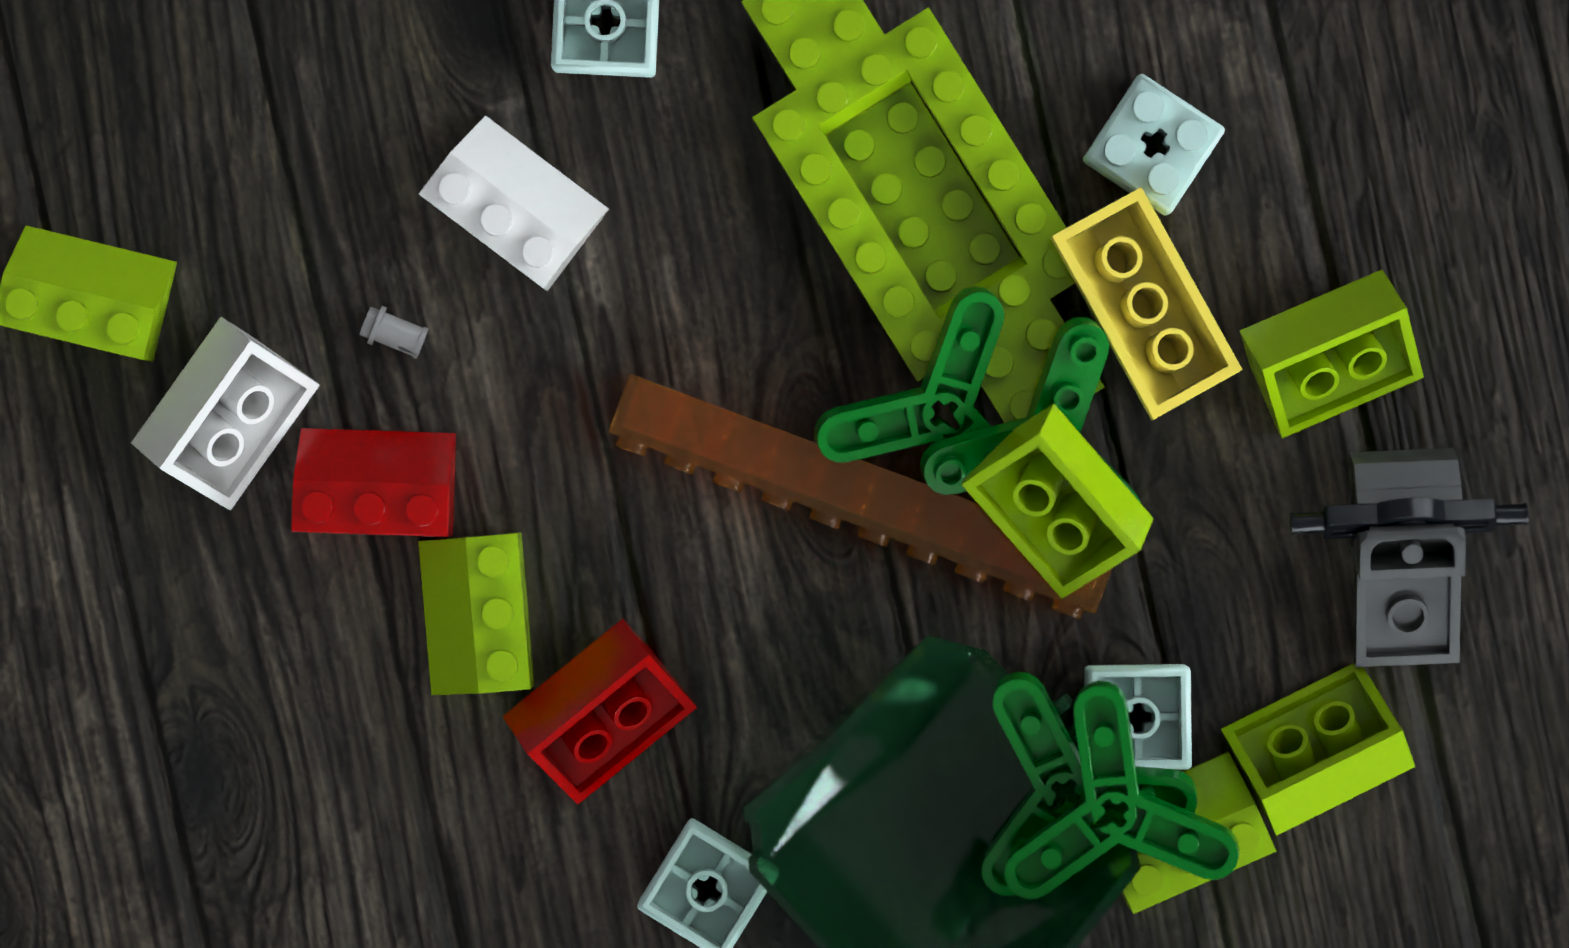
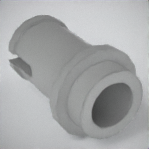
(393, 332)

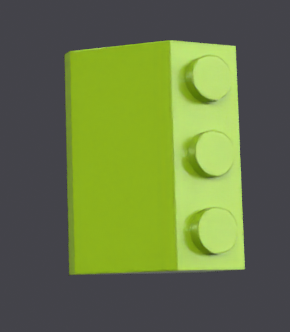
(86, 293)
(1333, 353)
(1059, 502)
(476, 614)
(1318, 748)
(1222, 799)

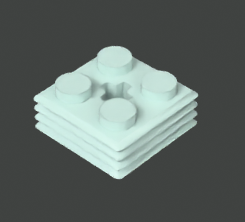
(624, 52)
(1186, 134)
(1165, 694)
(673, 896)

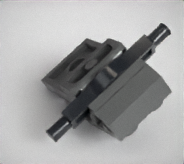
(1407, 551)

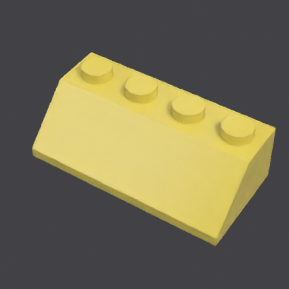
(1146, 303)

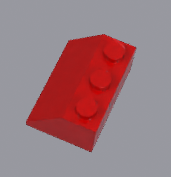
(374, 482)
(599, 712)

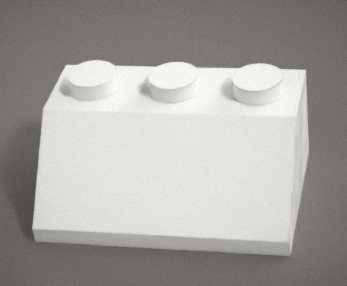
(514, 202)
(224, 414)

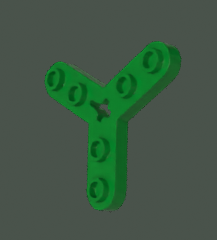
(952, 375)
(1066, 380)
(1050, 757)
(1149, 822)

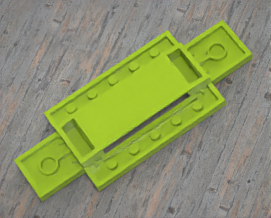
(898, 193)

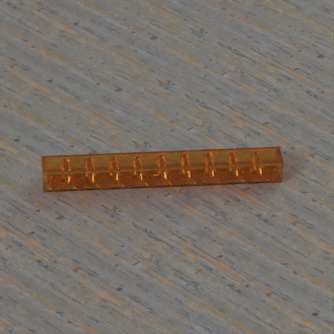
(852, 491)

